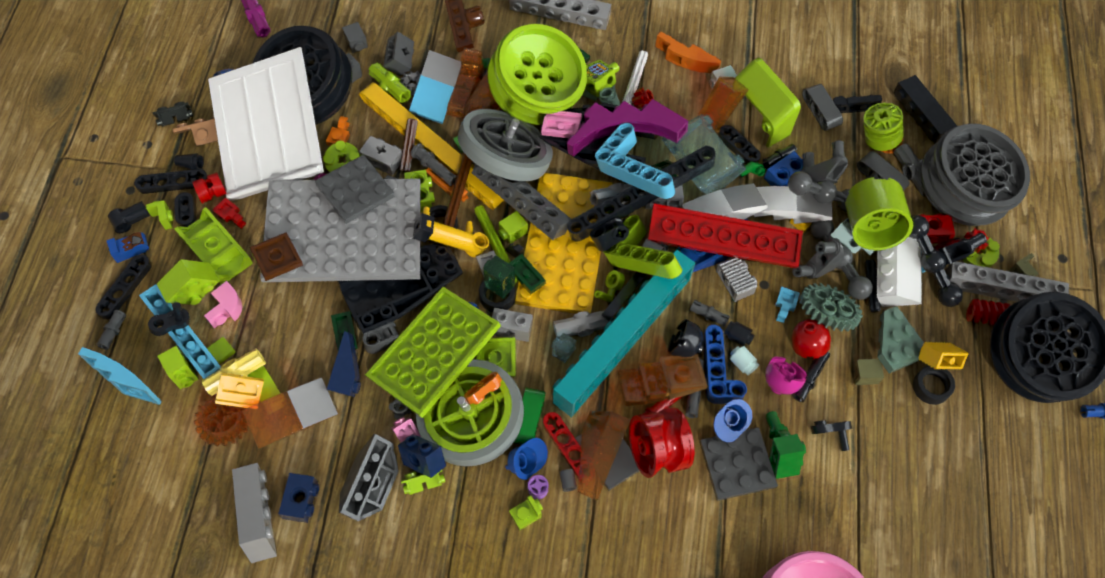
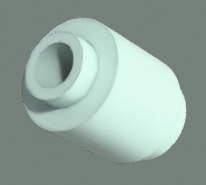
(744, 360)

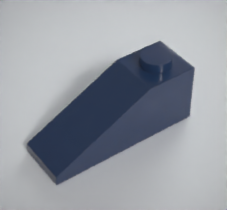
(345, 373)

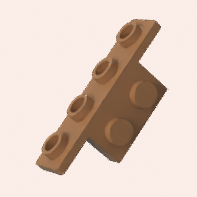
(203, 131)

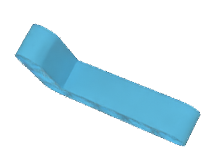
(613, 161)

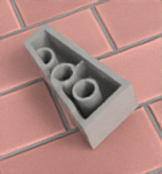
(253, 513)

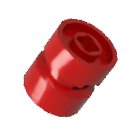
(203, 188)

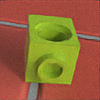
(513, 227)

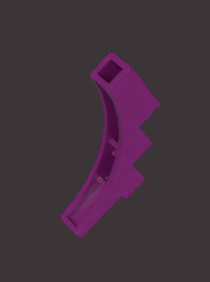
(652, 119)

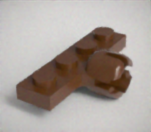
(462, 22)

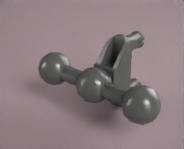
(821, 178)
(830, 256)

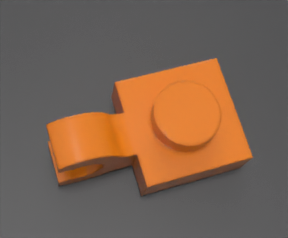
(339, 133)

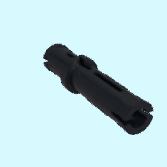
(812, 374)

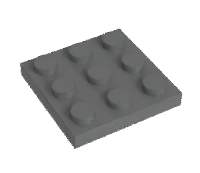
(354, 189)
(738, 465)

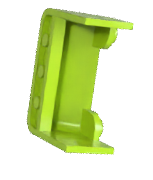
(771, 99)

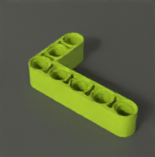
(642, 259)

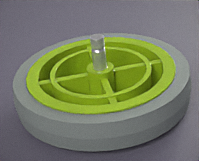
(470, 431)

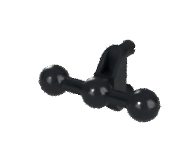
(944, 253)

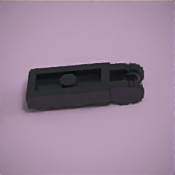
(856, 104)

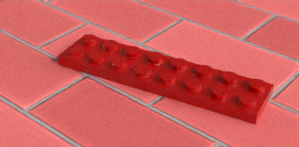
(725, 236)

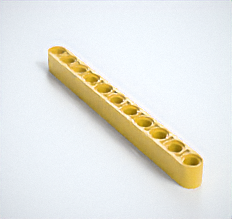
(397, 117)

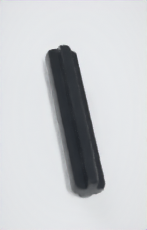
(871, 274)

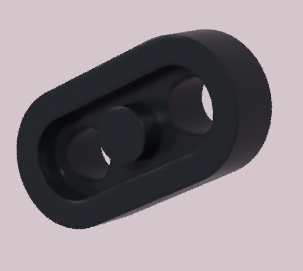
(185, 211)

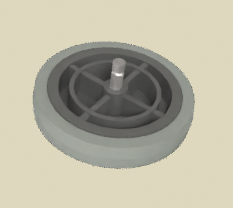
(504, 145)

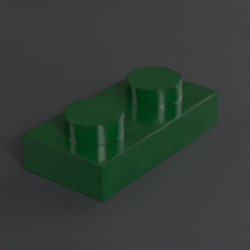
(527, 274)
(343, 322)

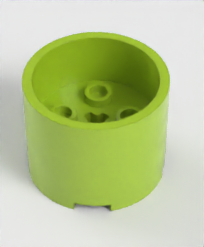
(878, 214)

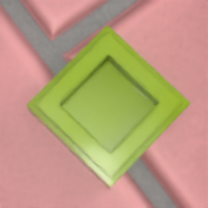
(221, 350)

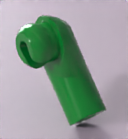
(755, 168)

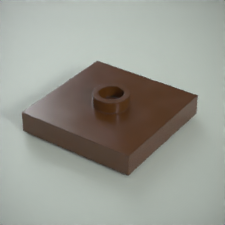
(276, 256)

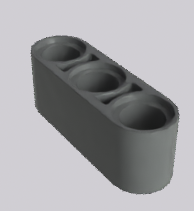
(822, 107)
(875, 166)

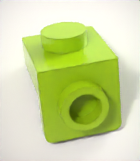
(165, 214)

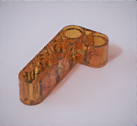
(467, 81)

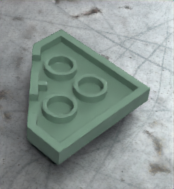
(898, 341)

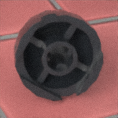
(687, 340)

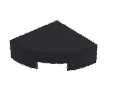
(515, 250)

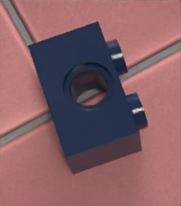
(422, 455)
(297, 485)

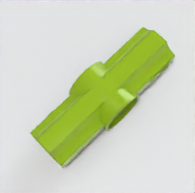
(389, 82)

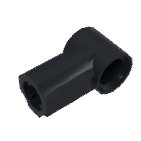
(123, 219)

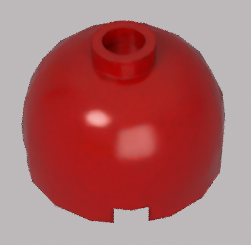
(810, 339)

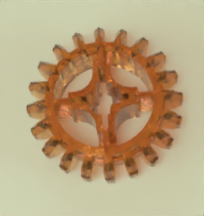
(207, 419)

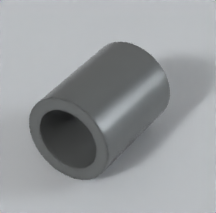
(568, 480)

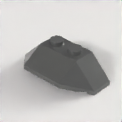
(369, 479)

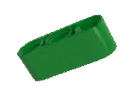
(533, 404)

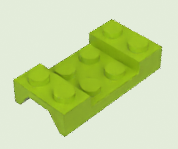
(215, 246)

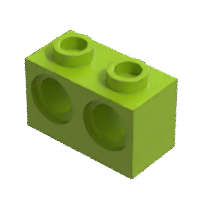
(426, 182)
(178, 367)

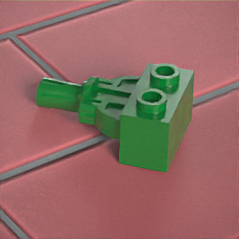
(786, 449)

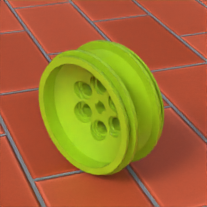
(535, 47)

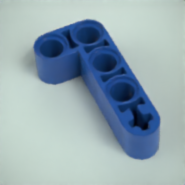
(718, 364)

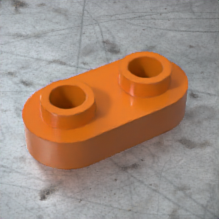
(483, 387)

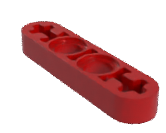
(565, 448)

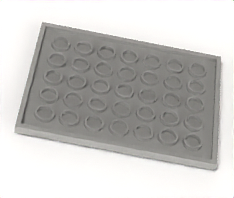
(368, 248)

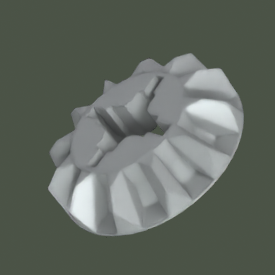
(405, 80)

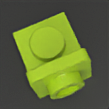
(526, 512)

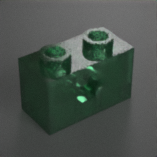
(499, 276)

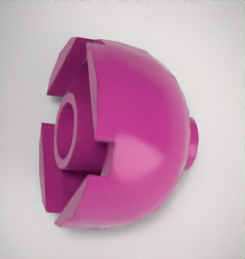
(784, 377)

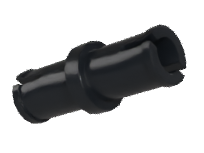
(778, 155)

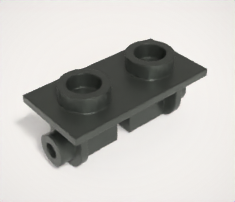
(166, 114)

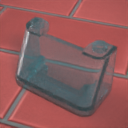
(701, 134)

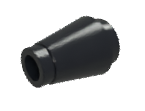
(189, 161)

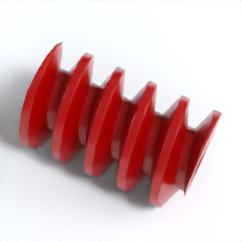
(985, 310)

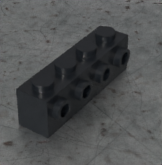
(923, 108)

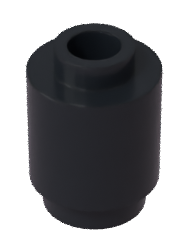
(739, 333)

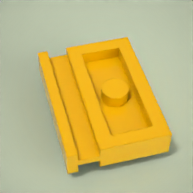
(238, 390)

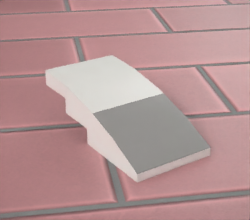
(731, 202)
(787, 205)

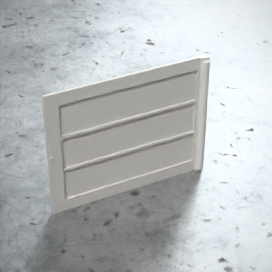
(265, 124)

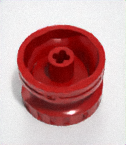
(661, 441)

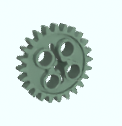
(830, 307)

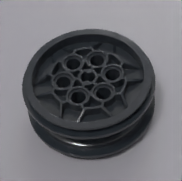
(325, 65)
(1017, 355)

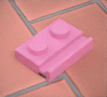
(561, 124)

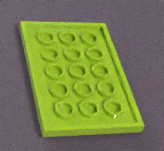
(433, 351)

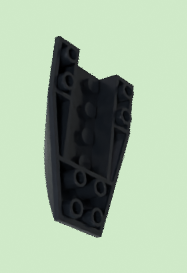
(384, 301)

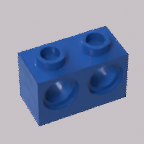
(784, 170)

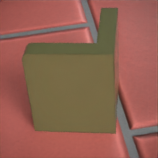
(1024, 267)
(869, 372)

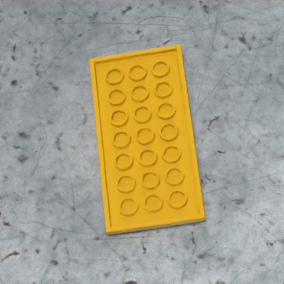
(565, 264)

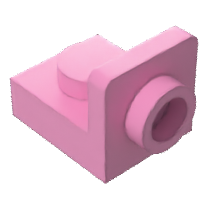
(404, 428)

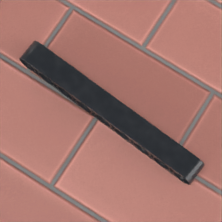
(638, 201)

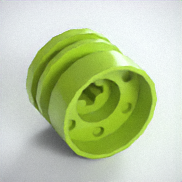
(883, 126)

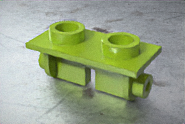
(414, 482)

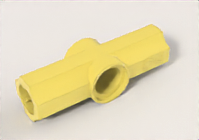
(240, 366)

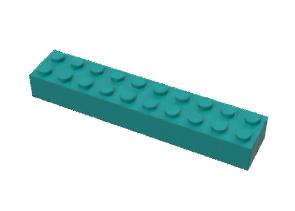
(618, 338)

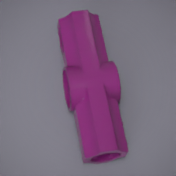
(256, 17)

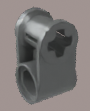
(382, 336)

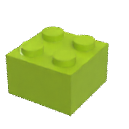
(188, 282)

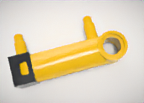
(427, 228)

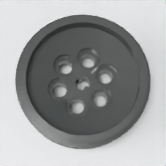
(975, 174)

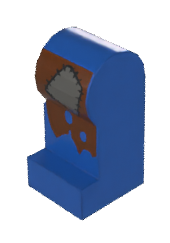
(128, 246)

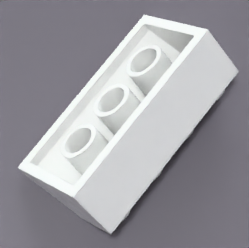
(899, 275)

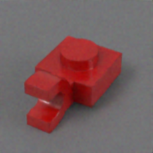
(228, 211)

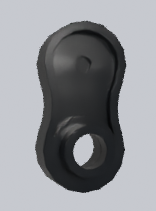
(175, 319)
(841, 427)

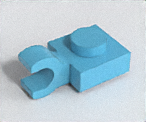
(787, 301)

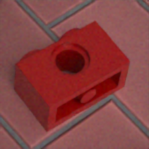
(941, 228)

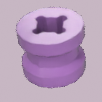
(538, 482)

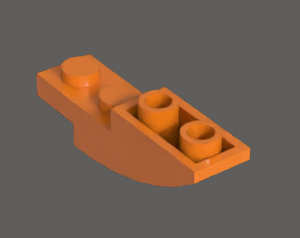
(689, 58)

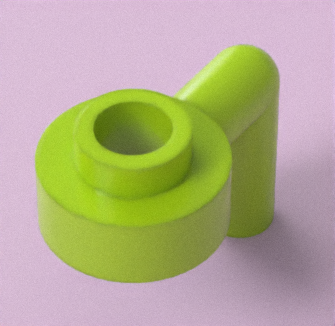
(614, 281)

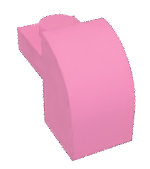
(228, 305)

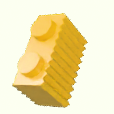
(943, 355)

